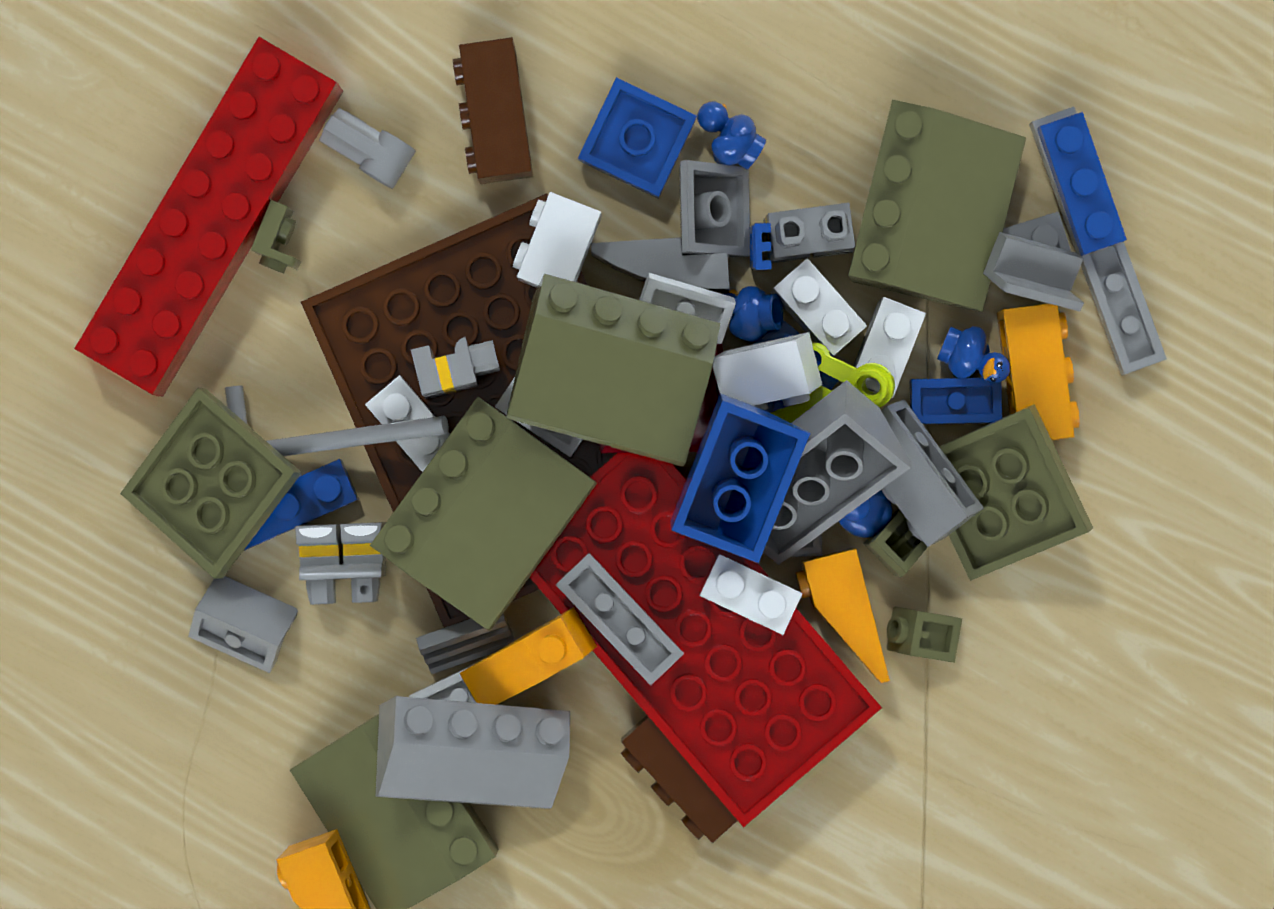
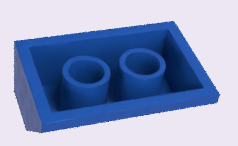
(739, 478)

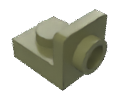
(275, 229)
(923, 634)

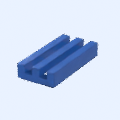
(758, 246)

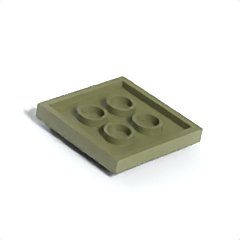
(210, 483)
(1022, 491)

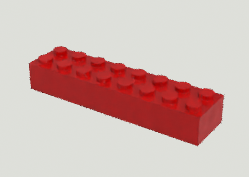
(209, 218)

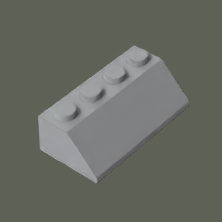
(841, 467)
(471, 752)

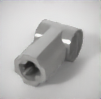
(376, 152)

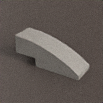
(666, 260)

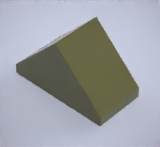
(896, 545)

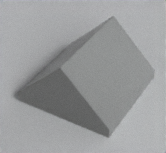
(714, 209)

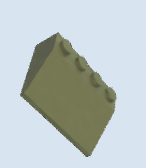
(936, 206)
(613, 370)
(483, 514)
(395, 844)

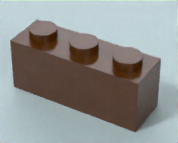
(493, 111)
(676, 780)

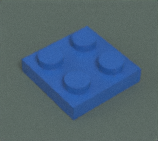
(637, 138)

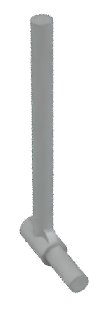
(343, 438)

